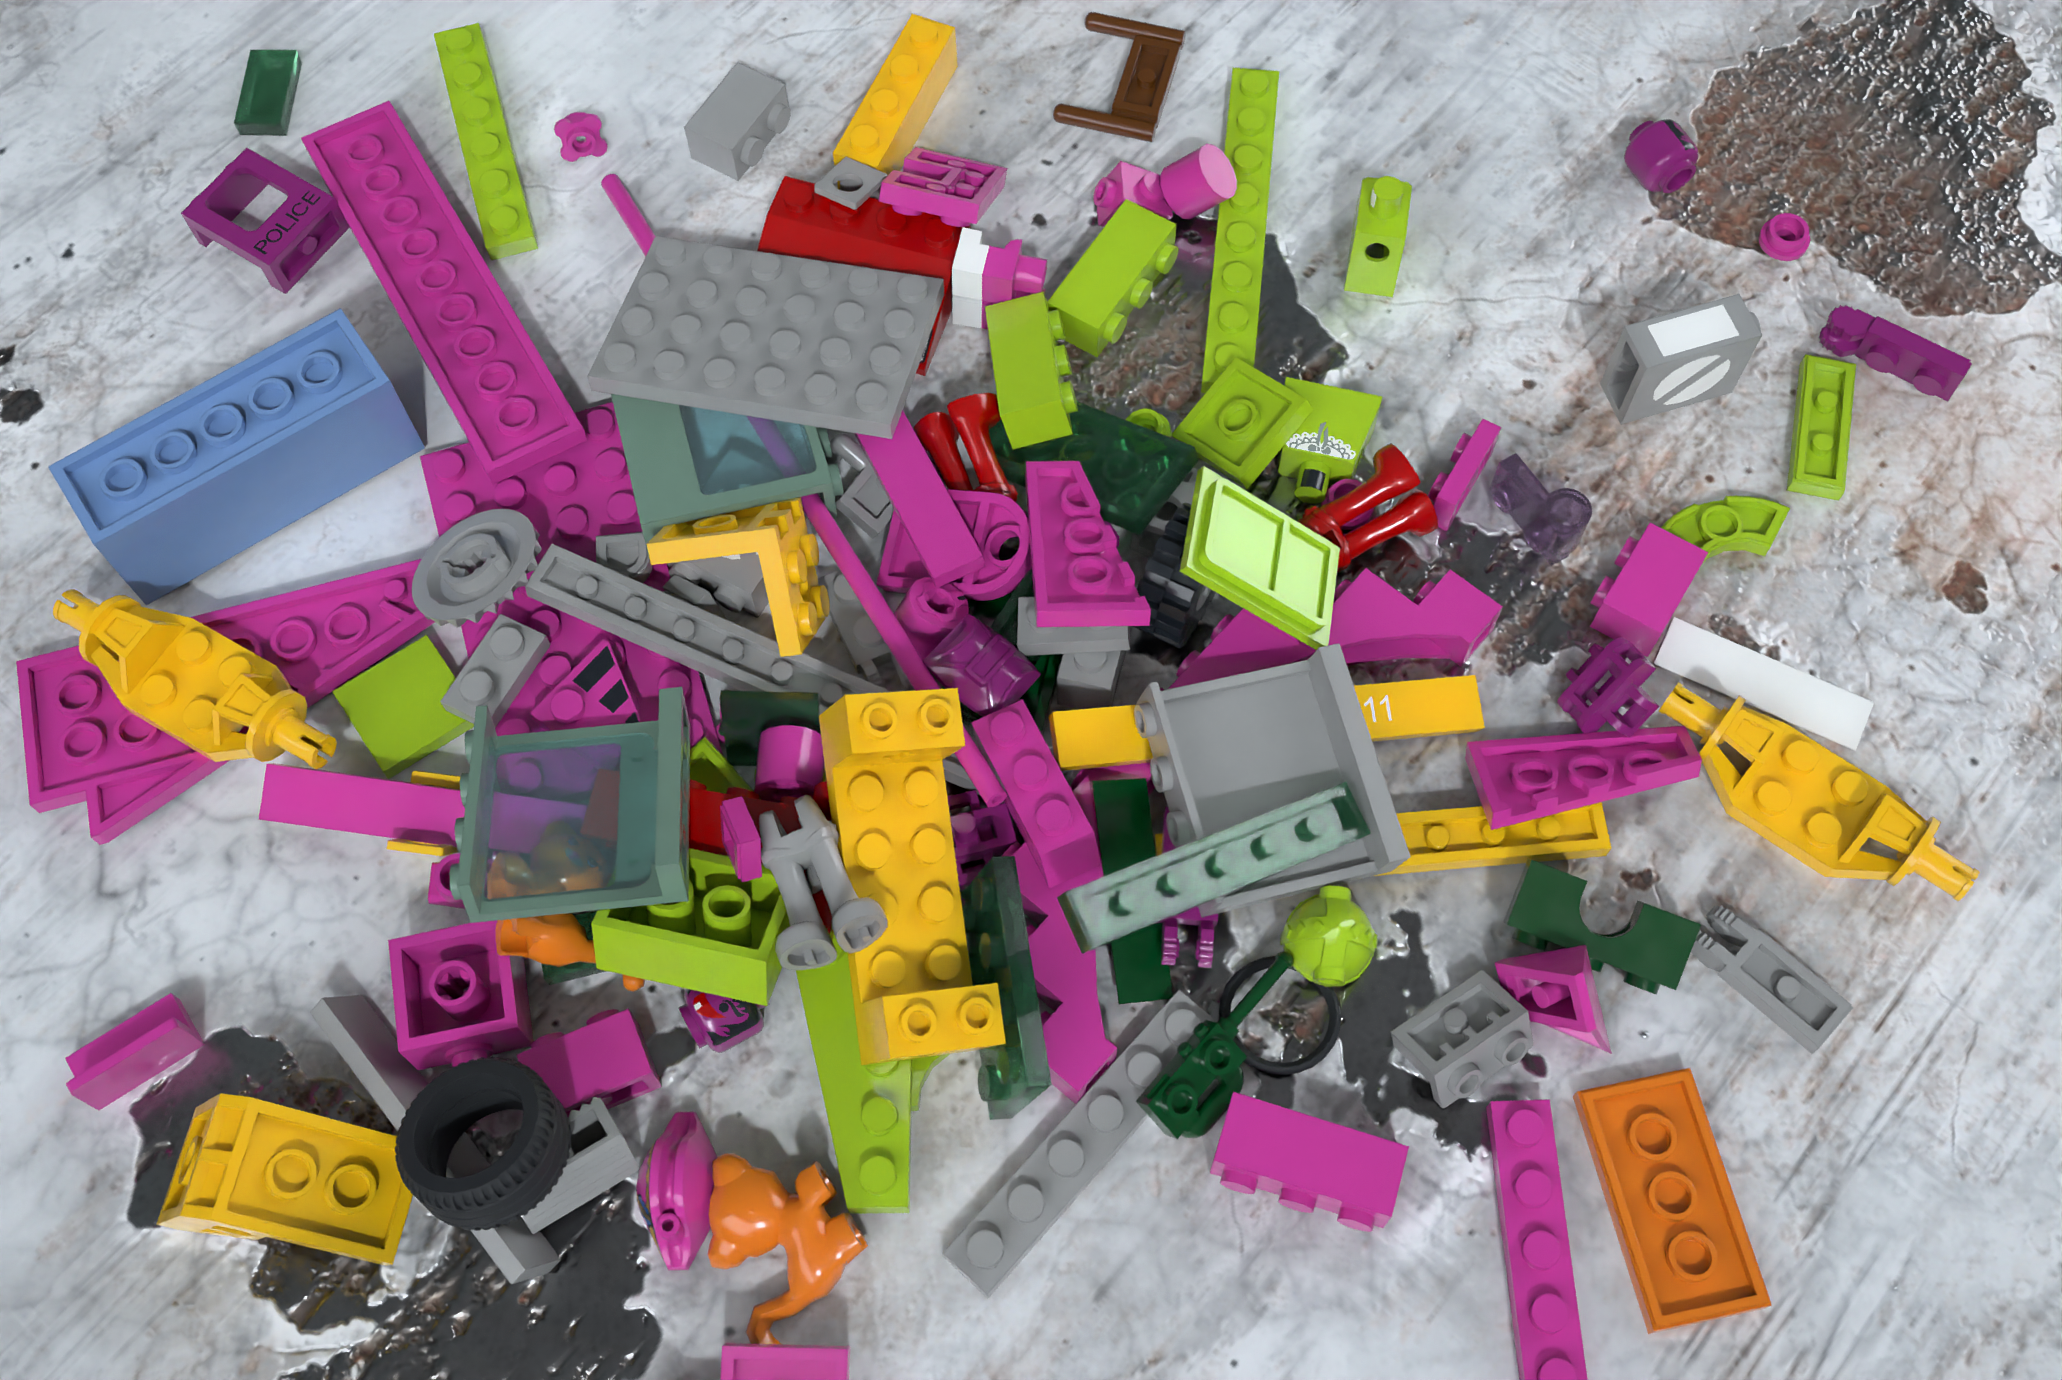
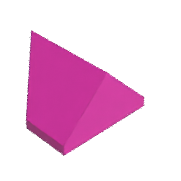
(1557, 992)

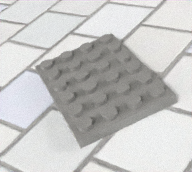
(769, 336)

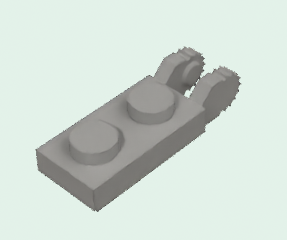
(858, 631)
(1772, 980)

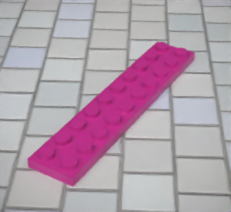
(444, 293)

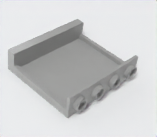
(1260, 744)

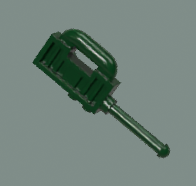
(1206, 1056)

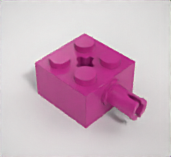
(434, 1015)

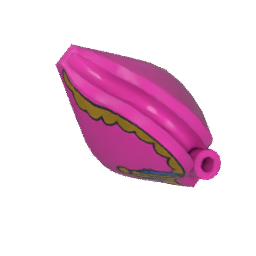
(677, 1189)

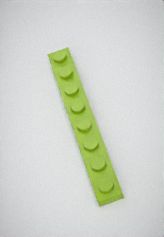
(1241, 224)

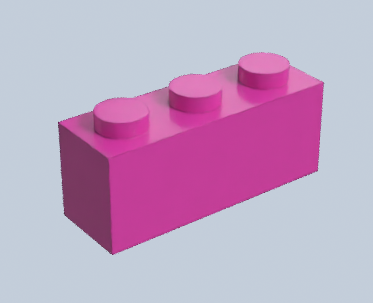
(1037, 794)
(1309, 1162)

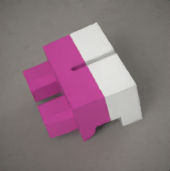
(990, 276)

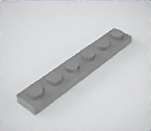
(1071, 1153)

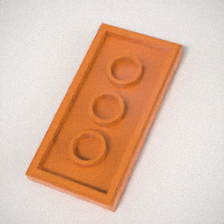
(1670, 1201)

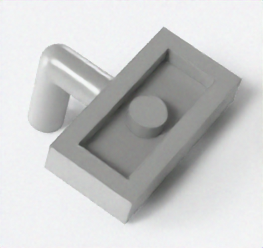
(864, 498)

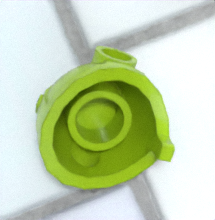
(1329, 938)

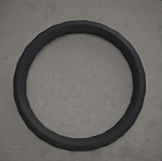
(1287, 1067)

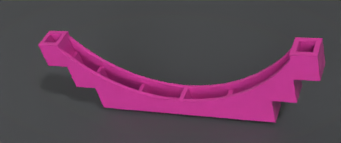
(1370, 625)

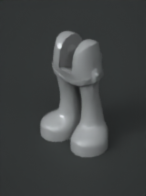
(854, 919)

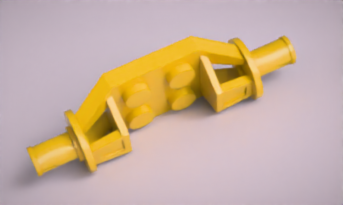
(193, 682)
(1813, 799)

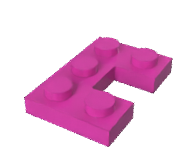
(943, 186)

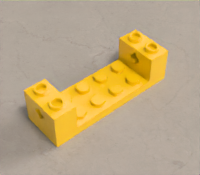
(899, 849)

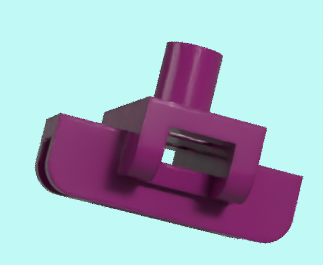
(1620, 690)
(974, 836)

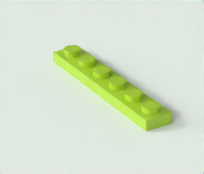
(485, 142)

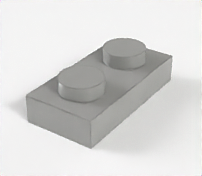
(1063, 640)
(496, 670)

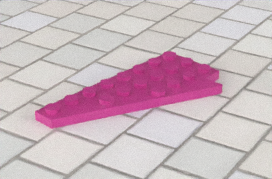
(96, 751)

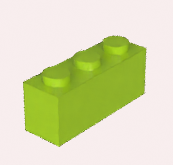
(1114, 277)
(1030, 370)

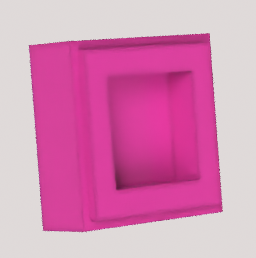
(741, 839)

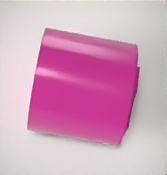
(1198, 181)
(930, 613)
(788, 762)

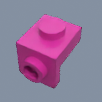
(1131, 184)

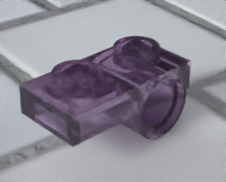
(1535, 509)

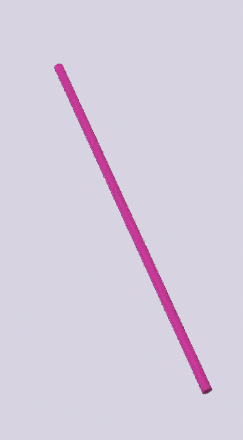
(844, 556)

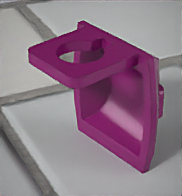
(981, 666)

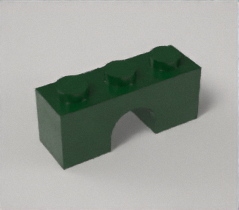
(1649, 947)

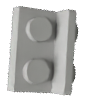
(1465, 1037)

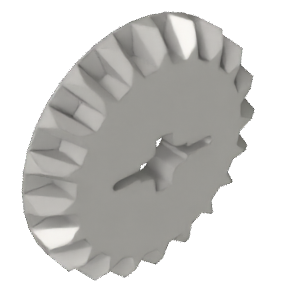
(493, 545)

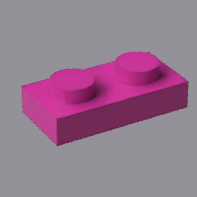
(1470, 458)

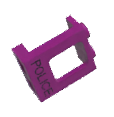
(288, 240)

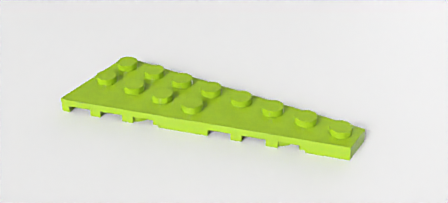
(863, 1103)

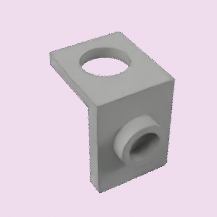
(855, 178)

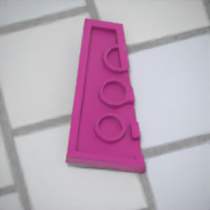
(1075, 555)
(1568, 771)

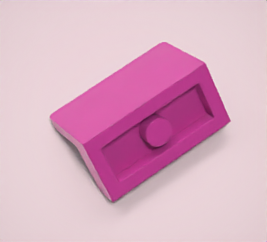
(132, 1053)

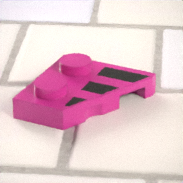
(589, 695)

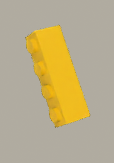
(901, 96)

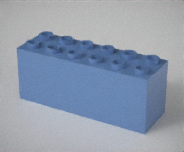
(238, 457)

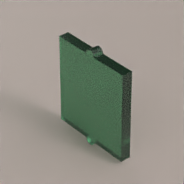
(752, 712)

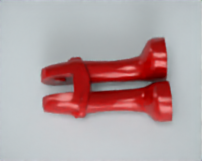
(970, 419)
(1392, 478)

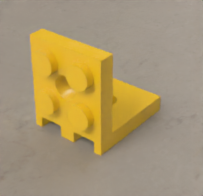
(785, 557)

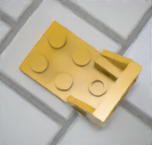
(289, 1178)

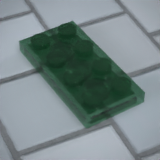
(1124, 463)
(1001, 954)

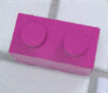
(1647, 588)
(597, 1061)

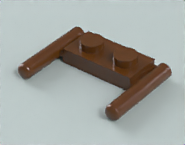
(1142, 84)

